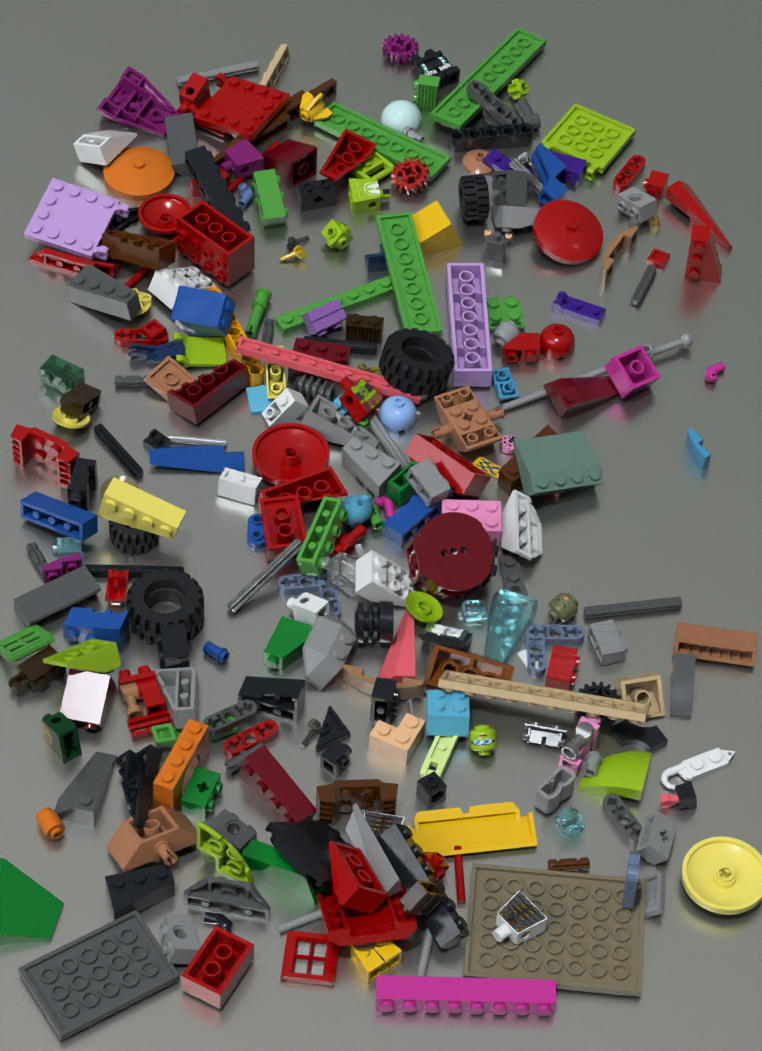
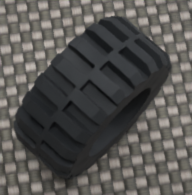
(416, 362)
(164, 586)

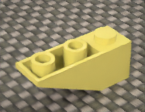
(274, 379)

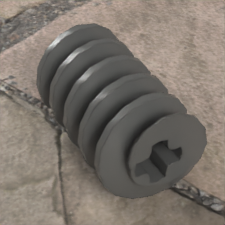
(311, 389)

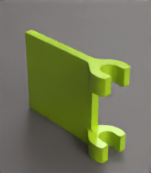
(201, 351)

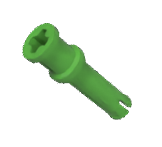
(259, 307)

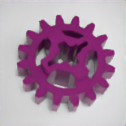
(400, 48)

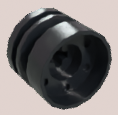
(374, 622)

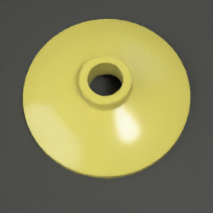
(68, 421)

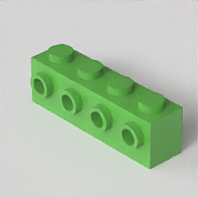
(322, 536)

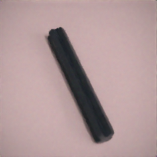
(358, 347)
(118, 450)

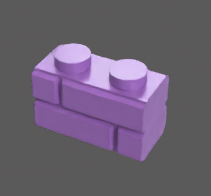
(324, 317)

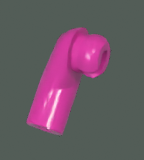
(711, 371)
(386, 504)

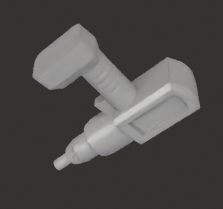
(526, 160)

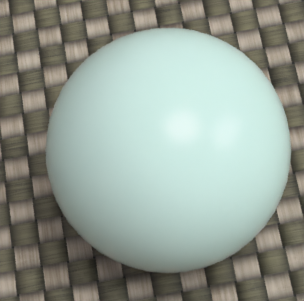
(400, 115)

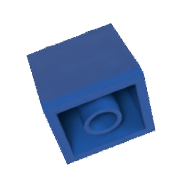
(202, 312)

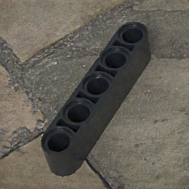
(491, 137)

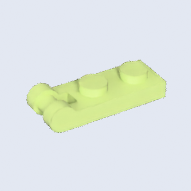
(439, 755)

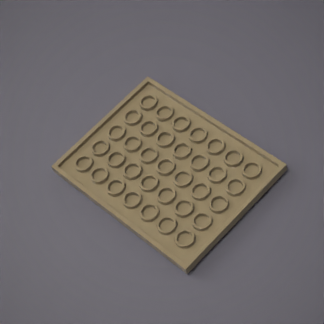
(588, 933)

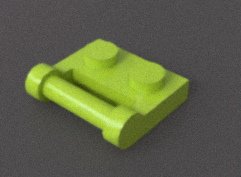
(372, 165)

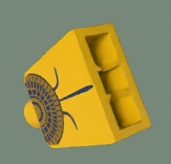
(375, 958)

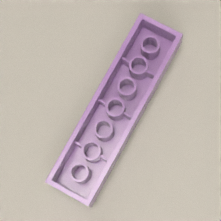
(468, 324)

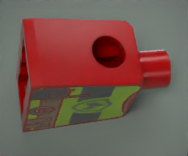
(359, 397)

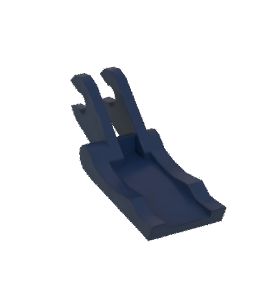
(157, 353)

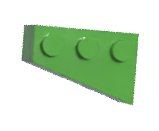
(269, 198)

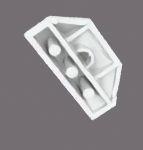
(521, 527)

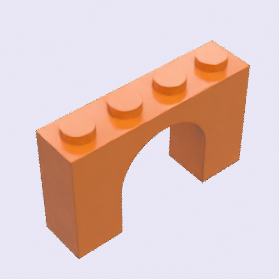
(189, 751)

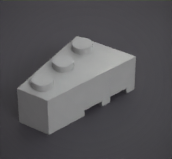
(369, 465)
(180, 693)

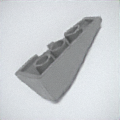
(513, 217)
(333, 425)

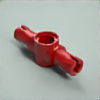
(347, 542)

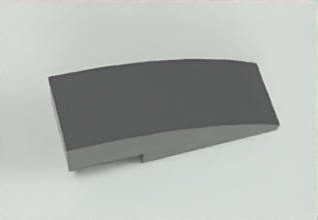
(682, 685)

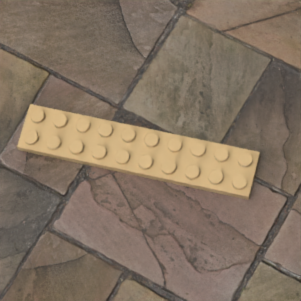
(548, 696)

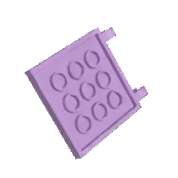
(74, 219)

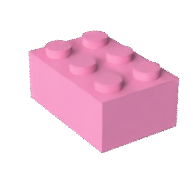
(484, 511)

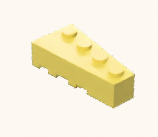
(140, 510)

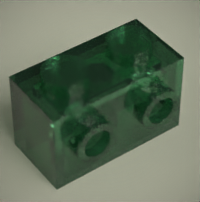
(61, 374)

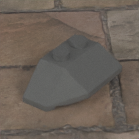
(228, 898)

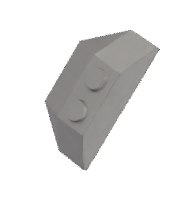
(326, 649)

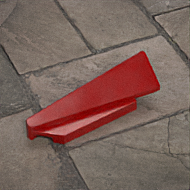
(70, 263)

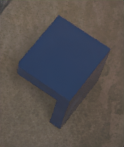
(376, 262)

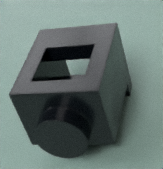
(335, 758)

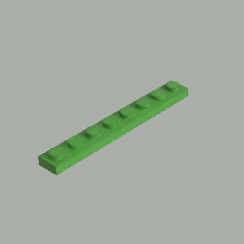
(349, 300)

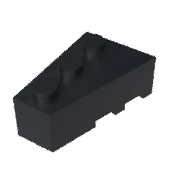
(275, 696)

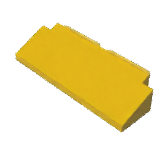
(479, 831)

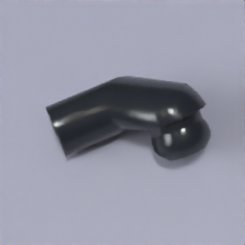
(219, 919)

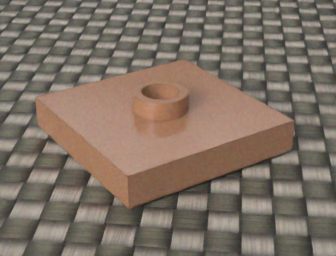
(168, 376)

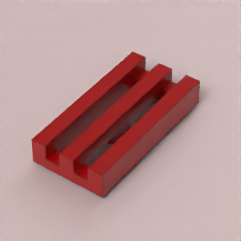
(146, 722)

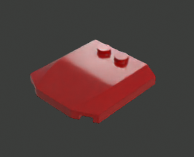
(352, 927)

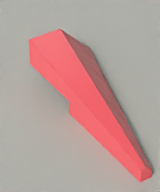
(401, 655)

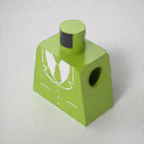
(366, 195)

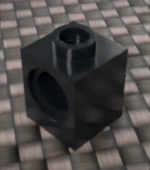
(431, 790)

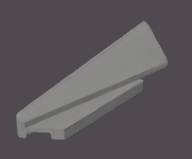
(364, 839)

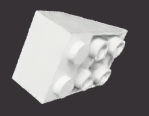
(102, 146)
(167, 281)
(382, 579)

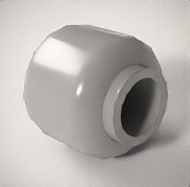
(504, 333)

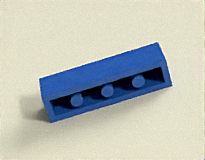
(59, 516)
(410, 519)

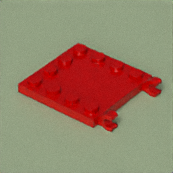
(240, 107)

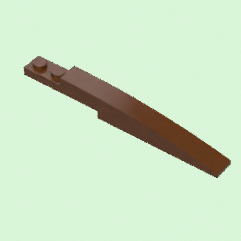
(281, 121)

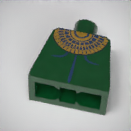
(58, 728)

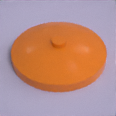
(139, 173)

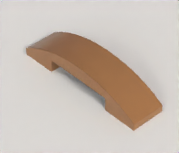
(623, 240)
(355, 677)

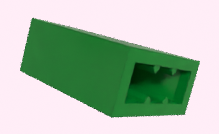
(286, 643)

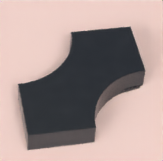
(646, 737)

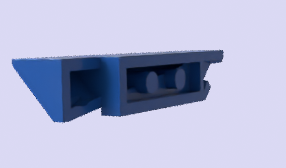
(199, 457)

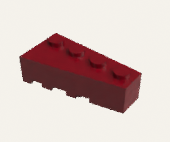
(209, 392)
(275, 786)

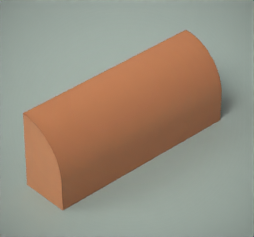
(716, 644)

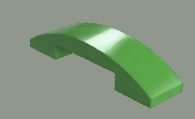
(166, 735)

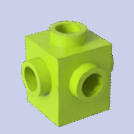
(337, 234)

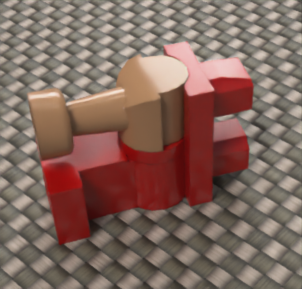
(140, 686)

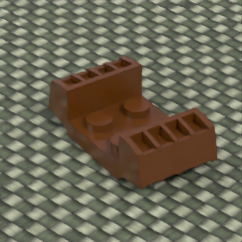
(366, 793)

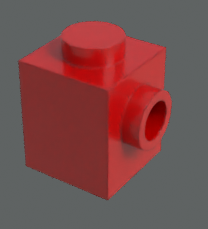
(656, 184)

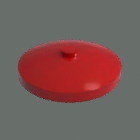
(568, 232)
(289, 452)

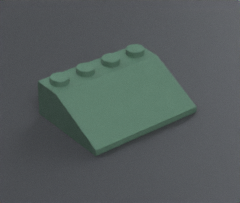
(557, 464)

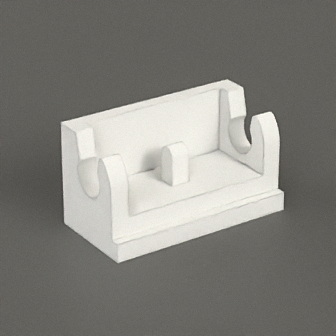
(239, 486)

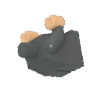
(496, 245)

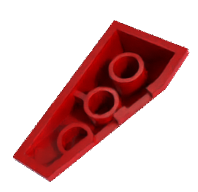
(346, 155)

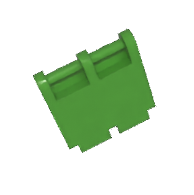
(506, 310)

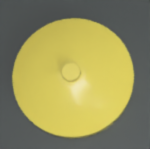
(723, 875)

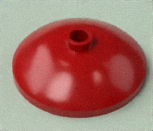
(160, 212)

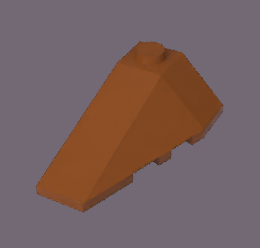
(464, 661)

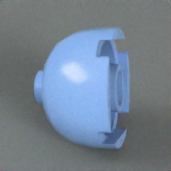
(398, 414)

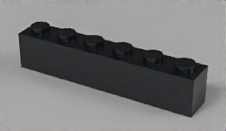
(212, 186)
(411, 866)

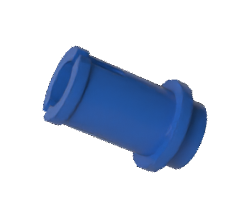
(216, 652)

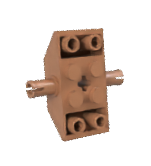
(466, 420)
(161, 836)

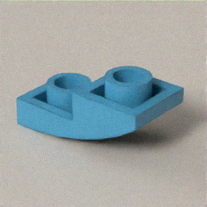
(503, 384)
(694, 445)

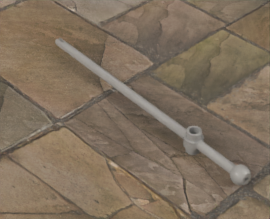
(684, 340)

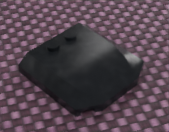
(306, 847)

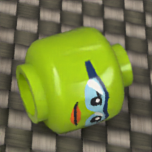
(483, 739)

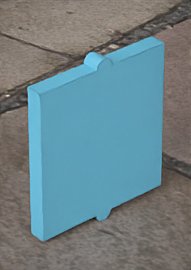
(258, 399)

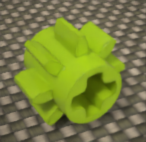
(518, 89)

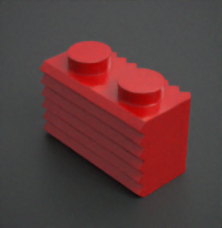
(561, 667)

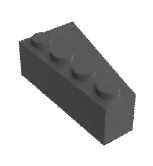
(103, 293)

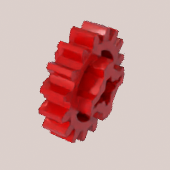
(410, 175)

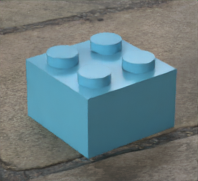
(447, 713)

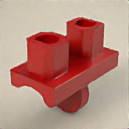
(117, 587)

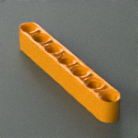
(254, 365)

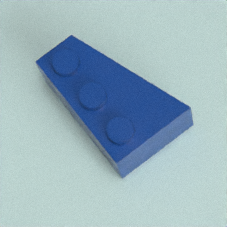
(87, 624)

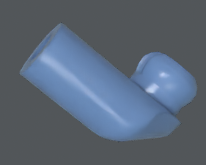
(246, 195)

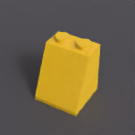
(435, 230)

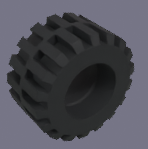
(474, 197)
(131, 539)

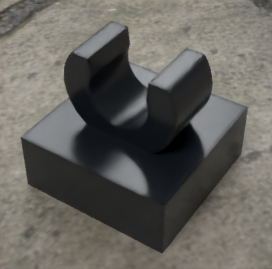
(156, 440)

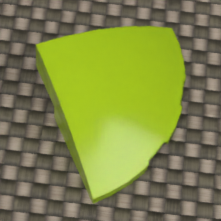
(619, 775)
(226, 856)

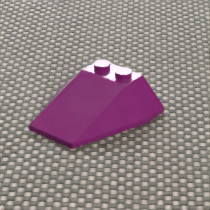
(137, 104)

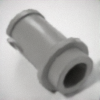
(412, 134)
(593, 760)

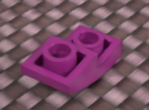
(61, 566)

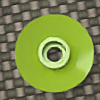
(423, 607)

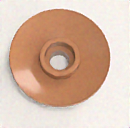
(474, 162)

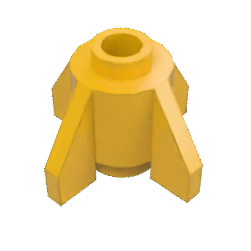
(312, 108)

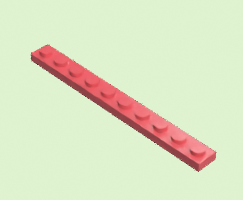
(315, 366)

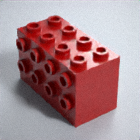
(215, 243)

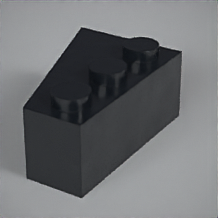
(139, 889)

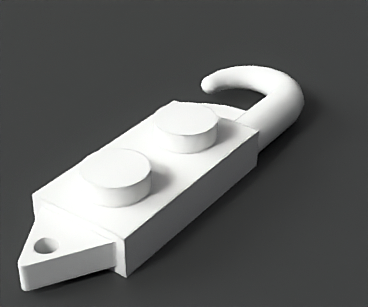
(699, 766)

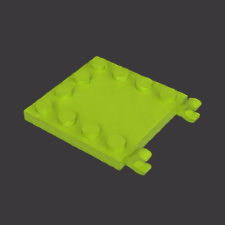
(589, 137)

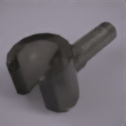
(292, 242)
(315, 728)

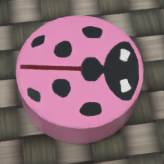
(506, 444)

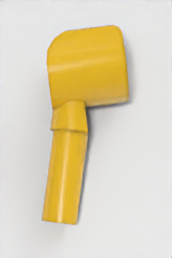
(297, 251)

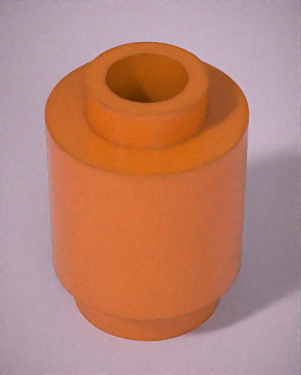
(50, 823)

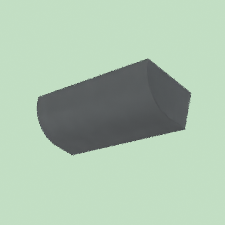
(181, 138)
(55, 596)

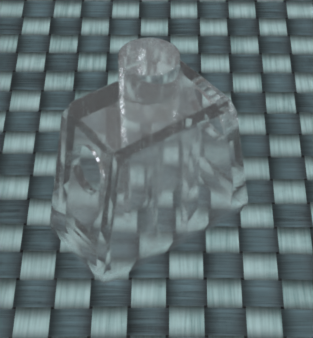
(341, 573)

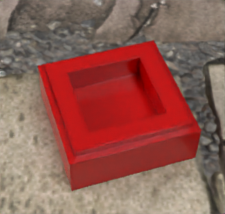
(658, 258)
(153, 330)

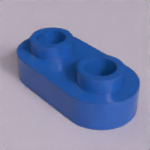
(255, 532)

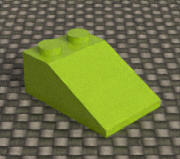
(90, 655)

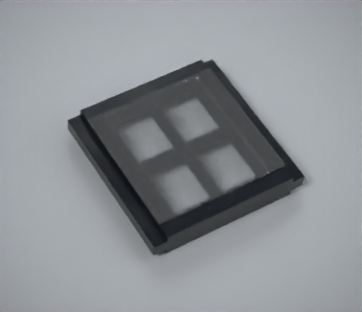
(445, 635)

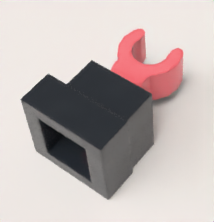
(684, 796)

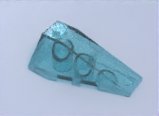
(507, 623)

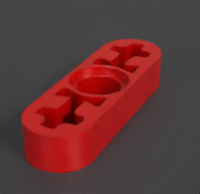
(628, 180)
(128, 333)
(255, 731)

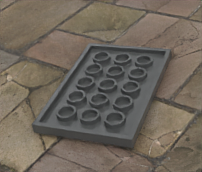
(98, 974)

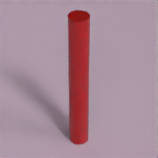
(459, 876)

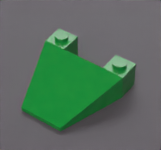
(26, 908)

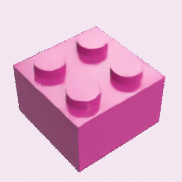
(632, 371)

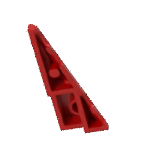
(686, 200)

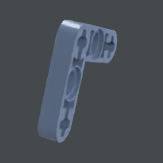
(318, 585)
(540, 641)
(631, 880)

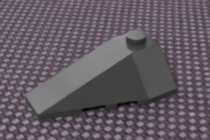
(85, 794)

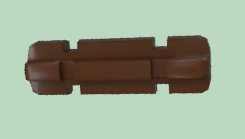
(569, 864)

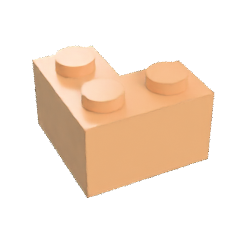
(397, 742)

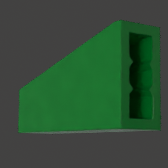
(272, 866)

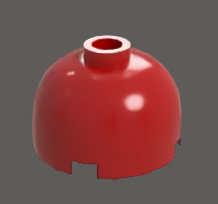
(557, 342)

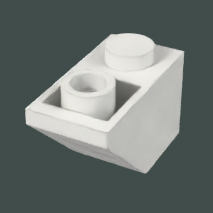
(285, 408)

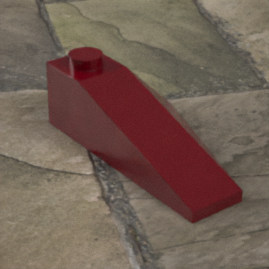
(579, 393)

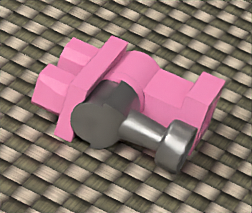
(584, 741)

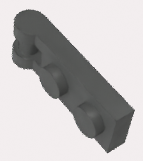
(512, 574)

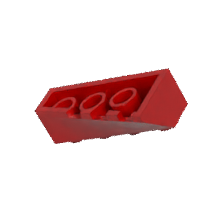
(309, 487)

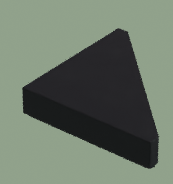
(332, 729)

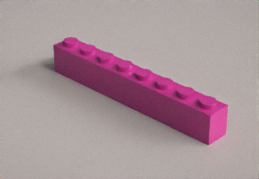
(465, 995)

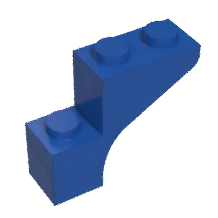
(549, 170)

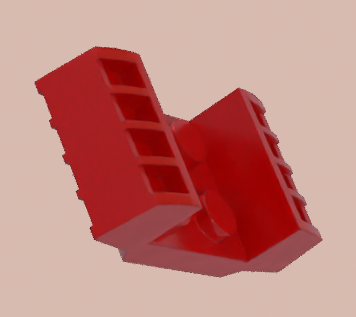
(45, 448)

